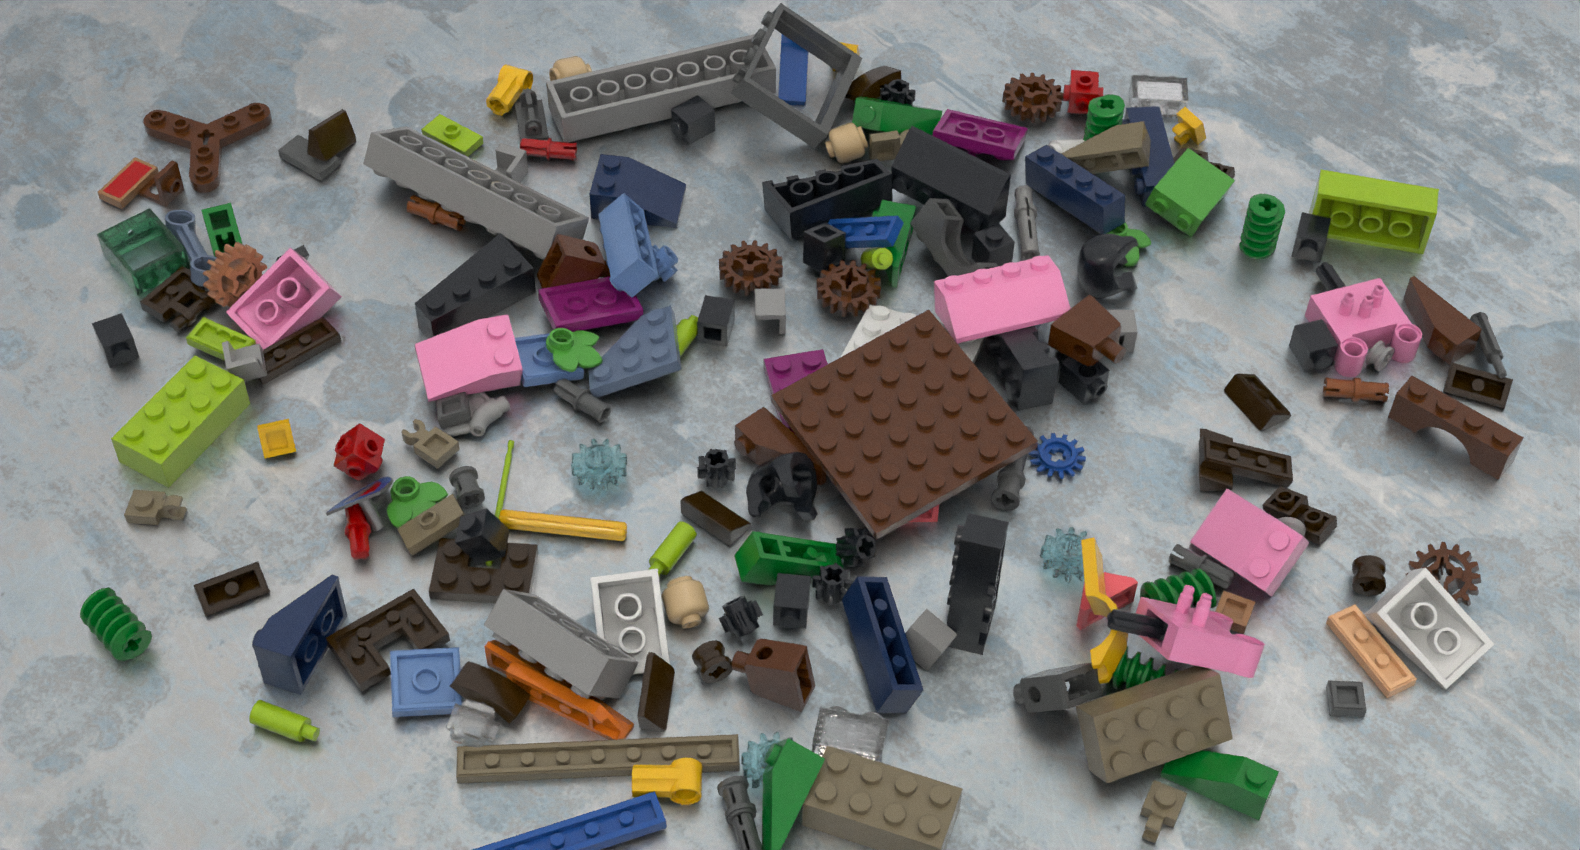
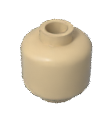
(568, 67)
(846, 143)
(685, 601)

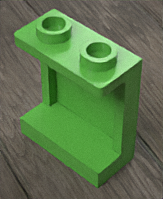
(1189, 192)

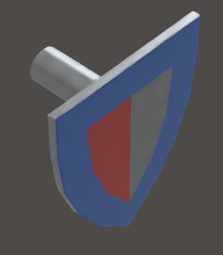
(367, 503)

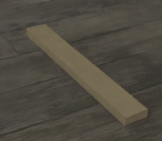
(591, 758)

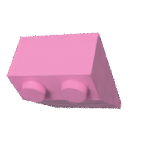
(283, 300)
(470, 359)
(1250, 542)

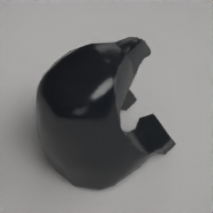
(1097, 264)
(783, 481)

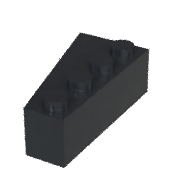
(827, 196)
(476, 289)
(1025, 367)
(975, 580)

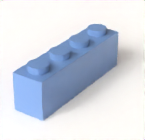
(627, 246)

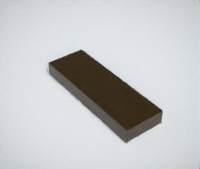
(298, 348)
(1245, 461)

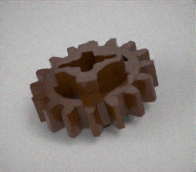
(1032, 97)
(750, 267)
(848, 288)
(1456, 576)

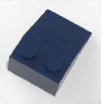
(650, 189)
(295, 636)

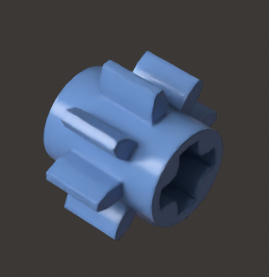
(665, 262)

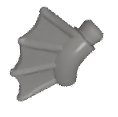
(483, 413)

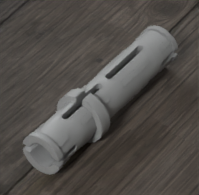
(1025, 215)

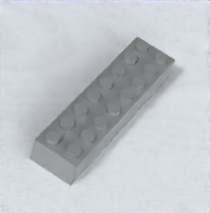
(651, 87)
(472, 189)

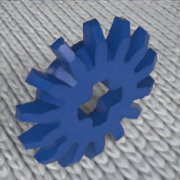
(1055, 445)

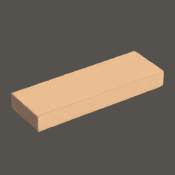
(1371, 651)

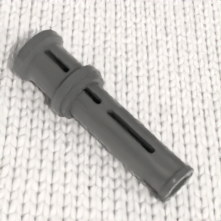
(1010, 481)
(740, 811)

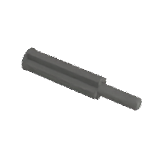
(1489, 343)

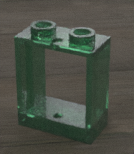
(145, 227)

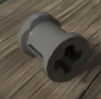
(467, 488)

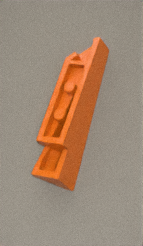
(556, 694)

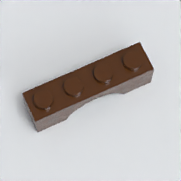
(1486, 441)

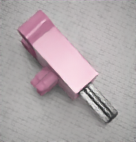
(1360, 318)
(1191, 634)

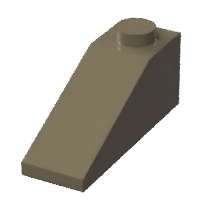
(1114, 149)

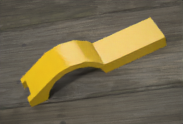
(1109, 653)

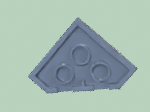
(641, 354)

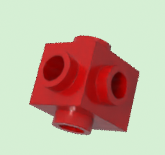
(1081, 90)
(359, 452)

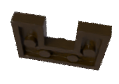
(457, 581)
(358, 642)

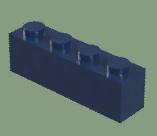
(1160, 152)
(1075, 189)
(882, 645)

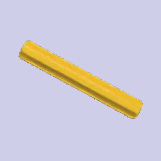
(564, 525)

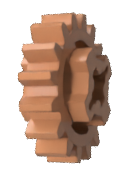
(233, 273)

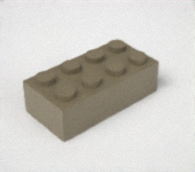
(1154, 723)
(880, 804)

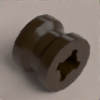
(1368, 575)
(712, 661)

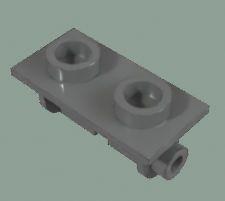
(531, 116)

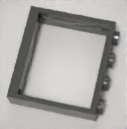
(818, 44)

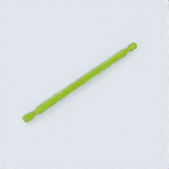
(504, 479)

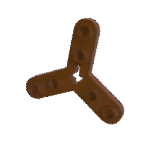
(191, 134)

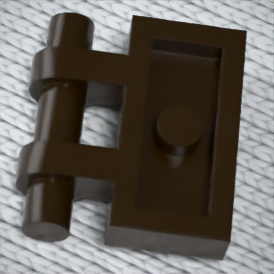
(171, 297)

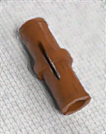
(435, 213)
(1355, 389)

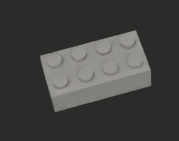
(560, 645)

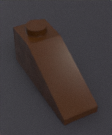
(1442, 326)
(765, 437)

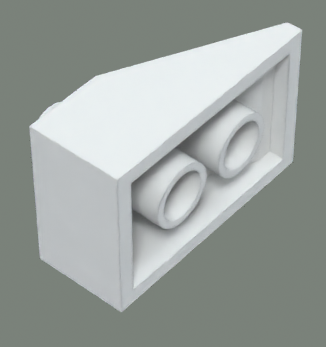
(631, 614)
(1429, 627)

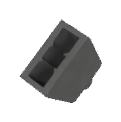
(1049, 692)

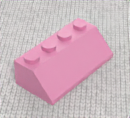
(1001, 299)

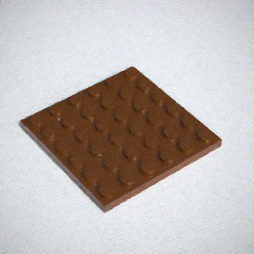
(903, 423)

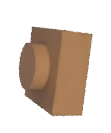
(1237, 609)

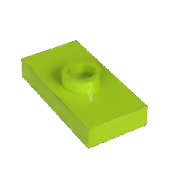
(453, 135)
(209, 337)

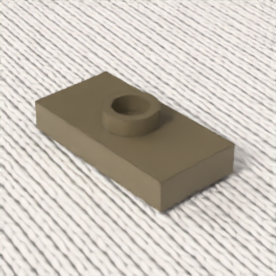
(431, 524)

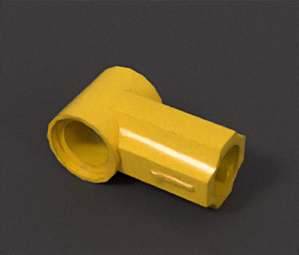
(508, 89)
(676, 781)

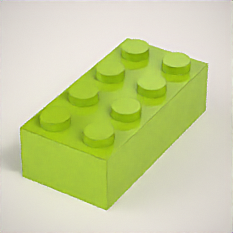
(1375, 211)
(181, 421)

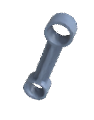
(183, 227)

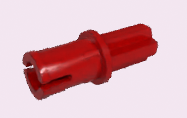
(549, 149)
(357, 532)

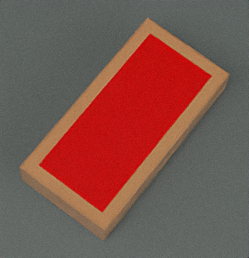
(127, 183)

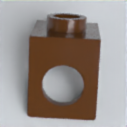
(168, 185)

